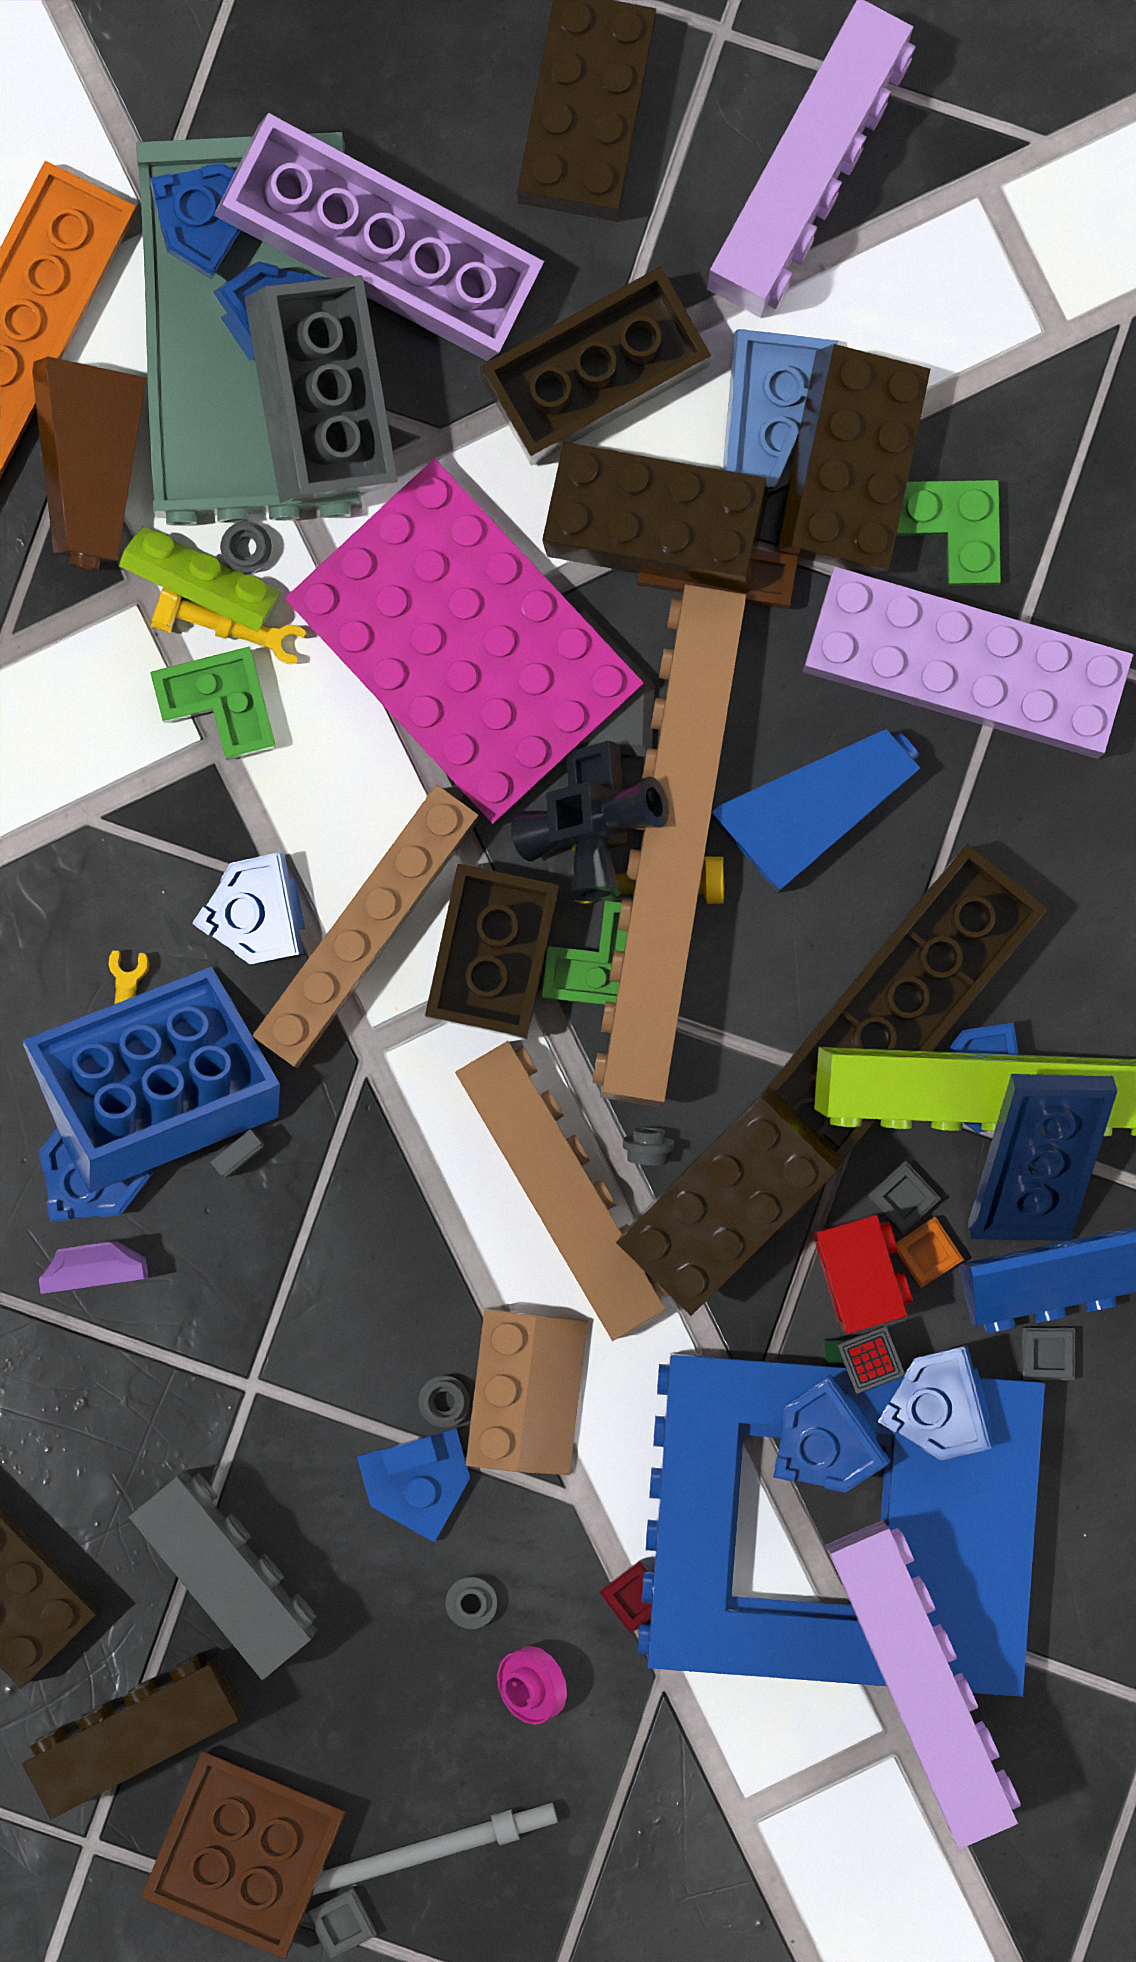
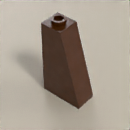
(88, 452)

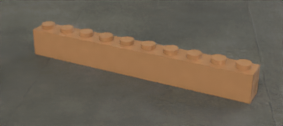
(672, 856)

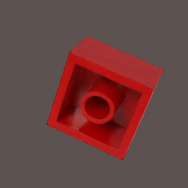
(861, 1273)

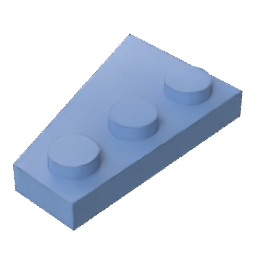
(767, 400)

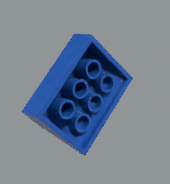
(153, 1079)
(1050, 1279)

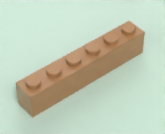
(366, 926)
(559, 1187)

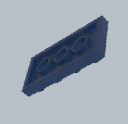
(1041, 1157)

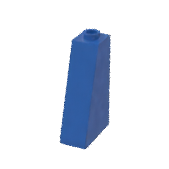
(810, 809)

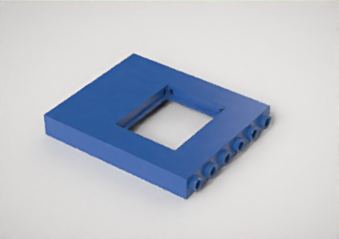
(961, 1517)

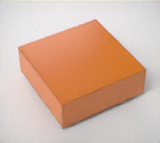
(927, 1252)

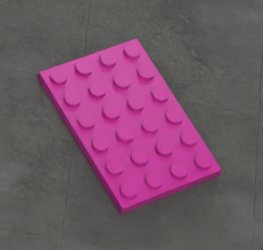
(464, 641)

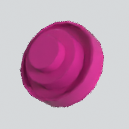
(532, 1685)

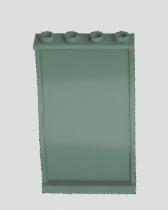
(202, 388)

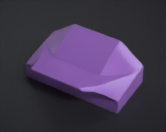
(92, 1266)

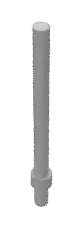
(503, 1828)

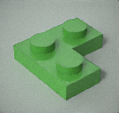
(969, 519)
(227, 687)
(585, 974)

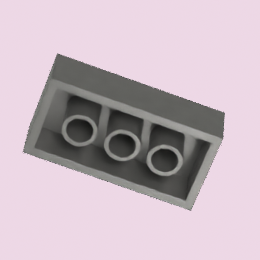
(320, 388)
(224, 1573)

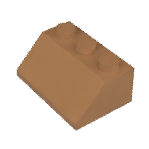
(526, 1392)

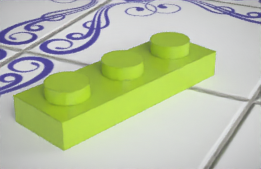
(199, 578)

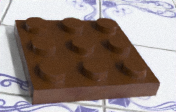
(243, 1854)

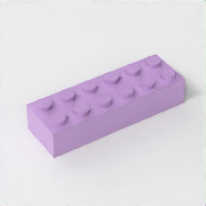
(813, 151)
(365, 224)
(967, 663)
(923, 1688)

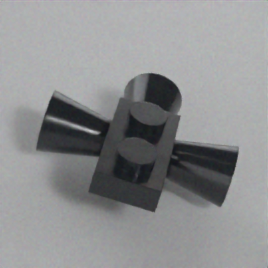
(591, 819)

